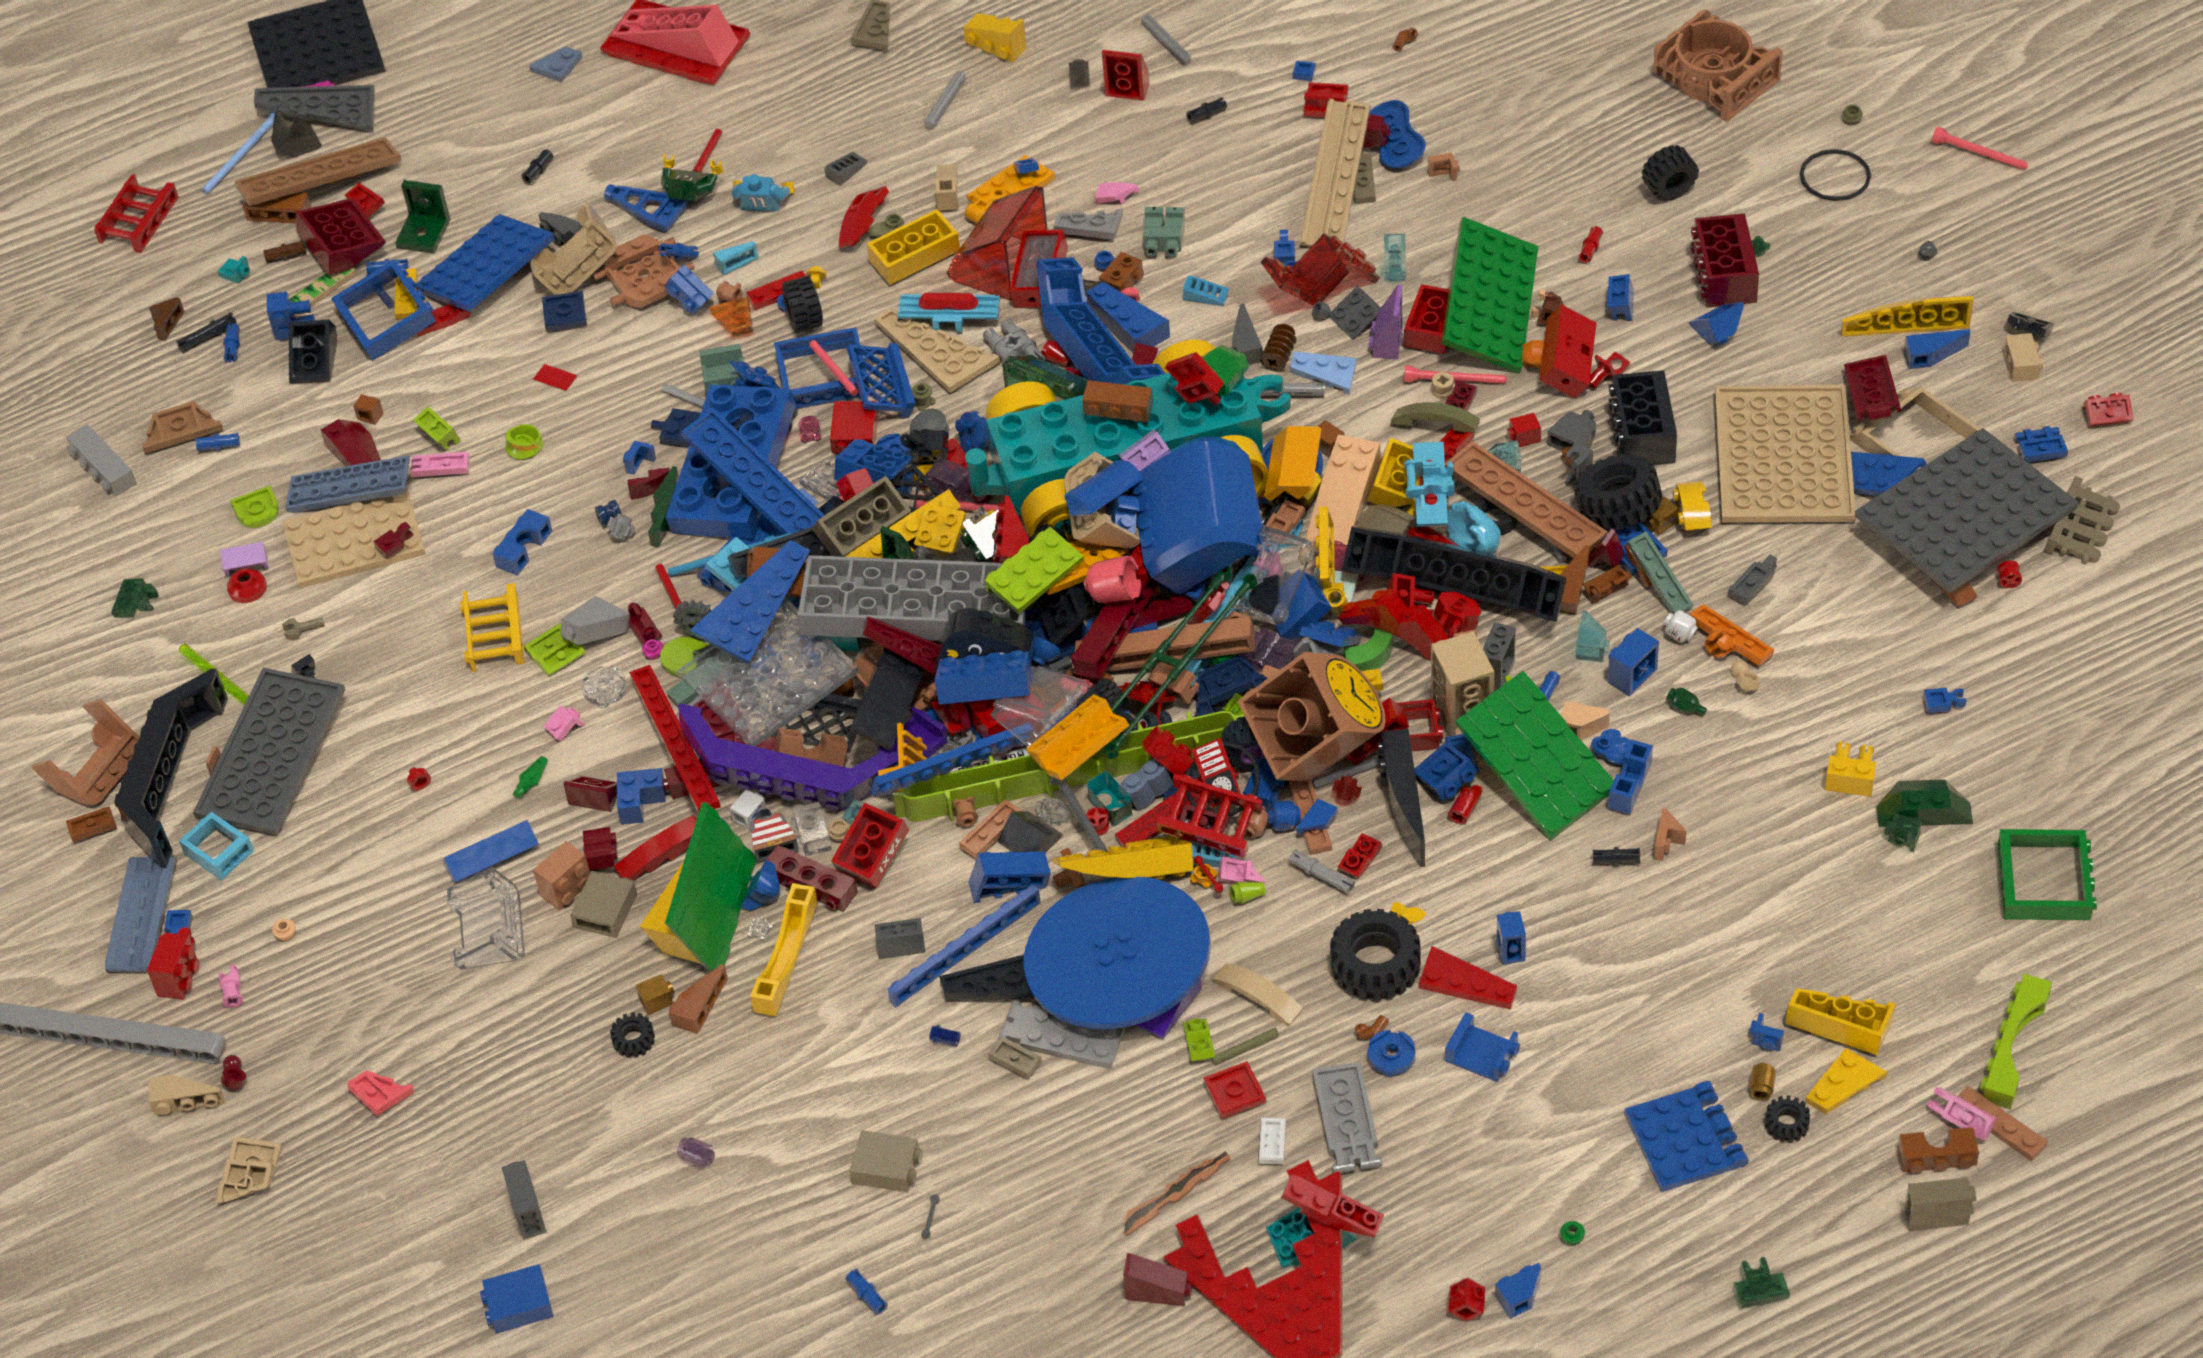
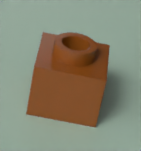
(368, 409)

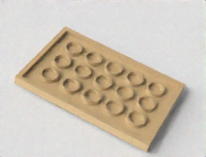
(342, 538)

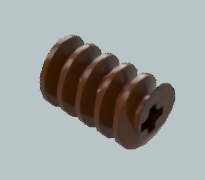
(1279, 347)

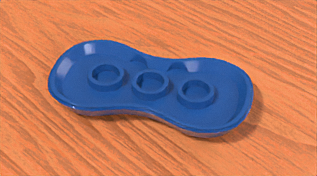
(1404, 144)

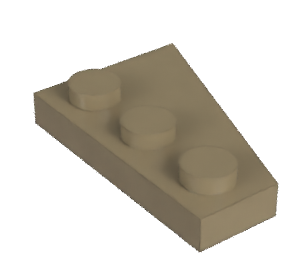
(873, 26)

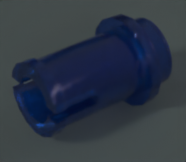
(944, 1035)

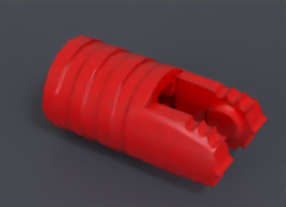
(1465, 804)

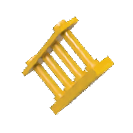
(512, 632)

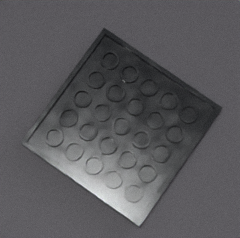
(316, 44)

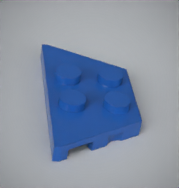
(1879, 472)

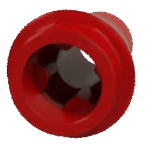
(1054, 353)

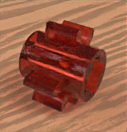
(1346, 788)

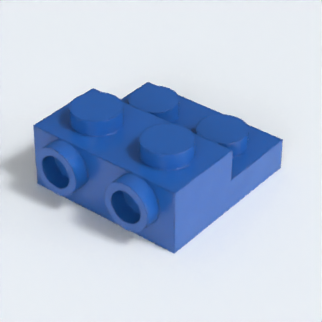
(1445, 771)

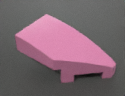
(1114, 191)
(1237, 870)

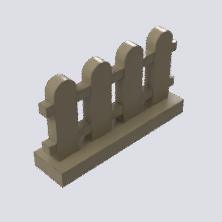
(2080, 531)

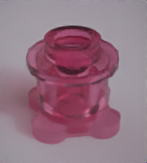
(809, 429)

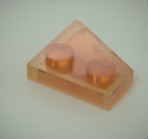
(734, 316)

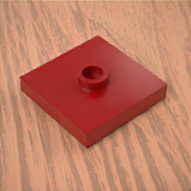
(1234, 1089)

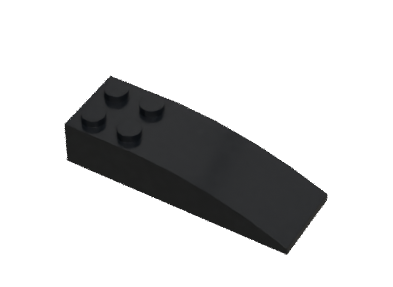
(1063, 609)
(886, 698)
(1401, 789)

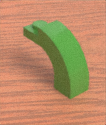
(1372, 653)

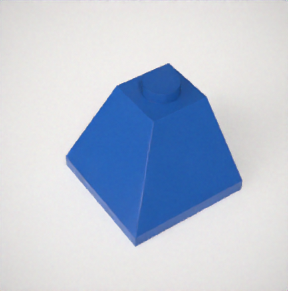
(1718, 323)

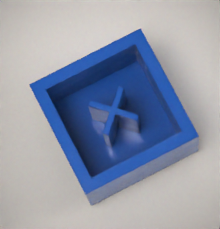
(1633, 661)

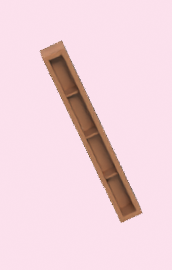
(1228, 638)

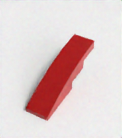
(657, 849)

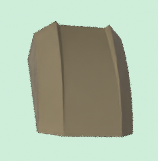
(1387, 519)

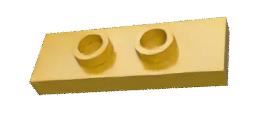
(404, 303)

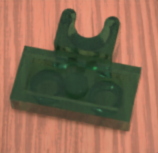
(133, 595)
(1759, 1286)

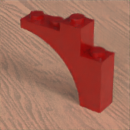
(1390, 614)

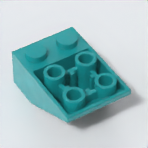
(1292, 1229)

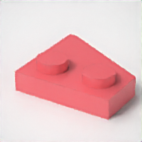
(378, 1092)

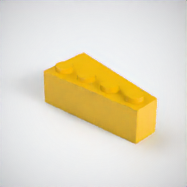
(1841, 1019)

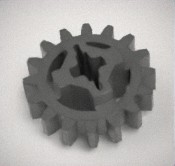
(689, 614)

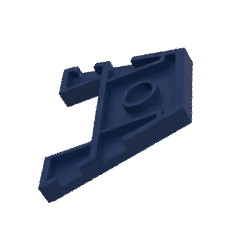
(1224, 681)

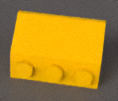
(1391, 476)

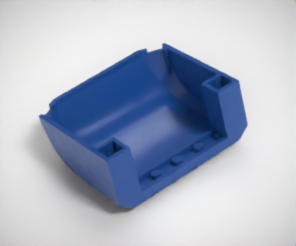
(1196, 511)

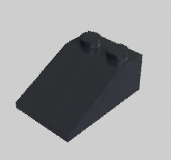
(311, 350)

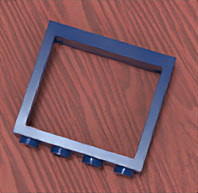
(397, 333)
(824, 392)

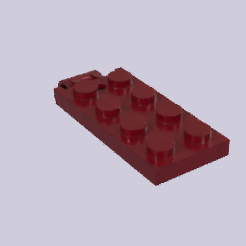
(1872, 388)

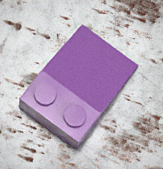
(1388, 327)

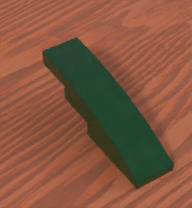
(662, 501)
(894, 545)

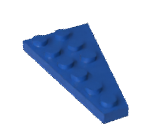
(747, 612)

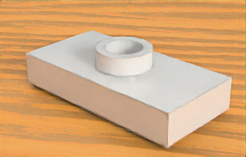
(1272, 1141)

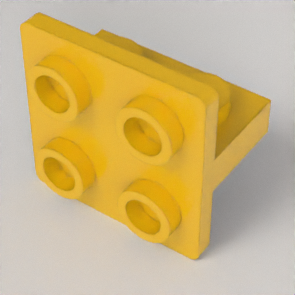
(940, 529)

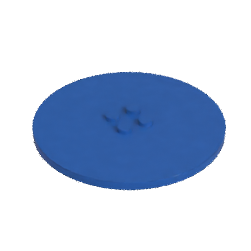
(1117, 952)

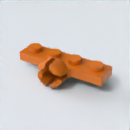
(1729, 637)

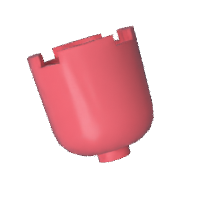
(1113, 580)

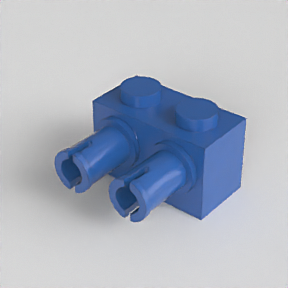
(282, 311)

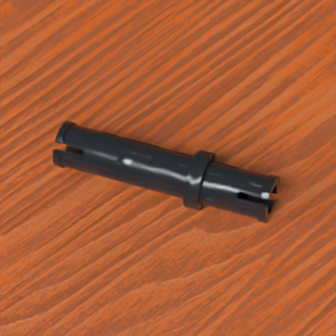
(206, 332)

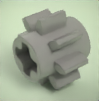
(621, 526)

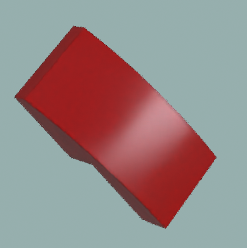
(1360, 856)

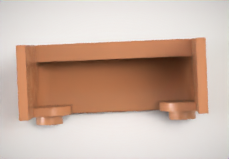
(104, 767)

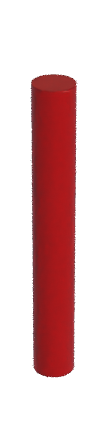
(708, 150)
(668, 585)

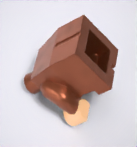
(1550, 304)

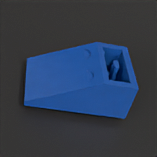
(875, 458)

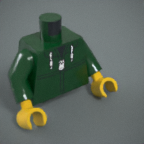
(688, 184)

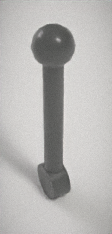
(934, 1199)

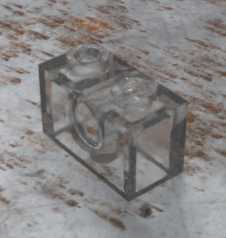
(811, 828)

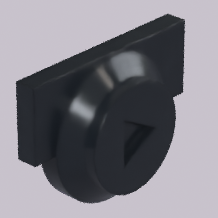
(1266, 594)

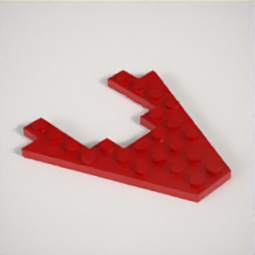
(1291, 1314)

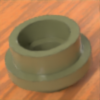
(1852, 114)

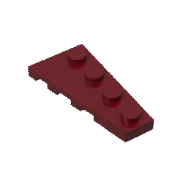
(903, 643)

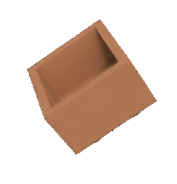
(562, 875)

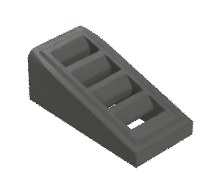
(838, 174)

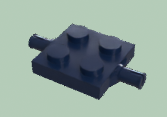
(673, 426)

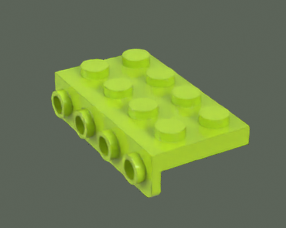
(1033, 570)

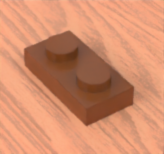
(91, 824)

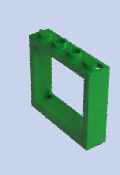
(2045, 909)

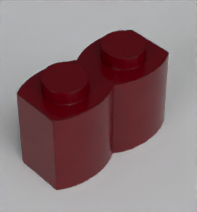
(600, 848)

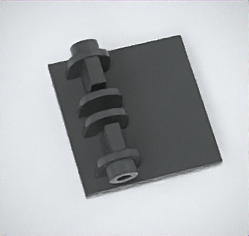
(1355, 312)

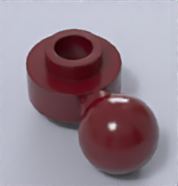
(232, 1075)

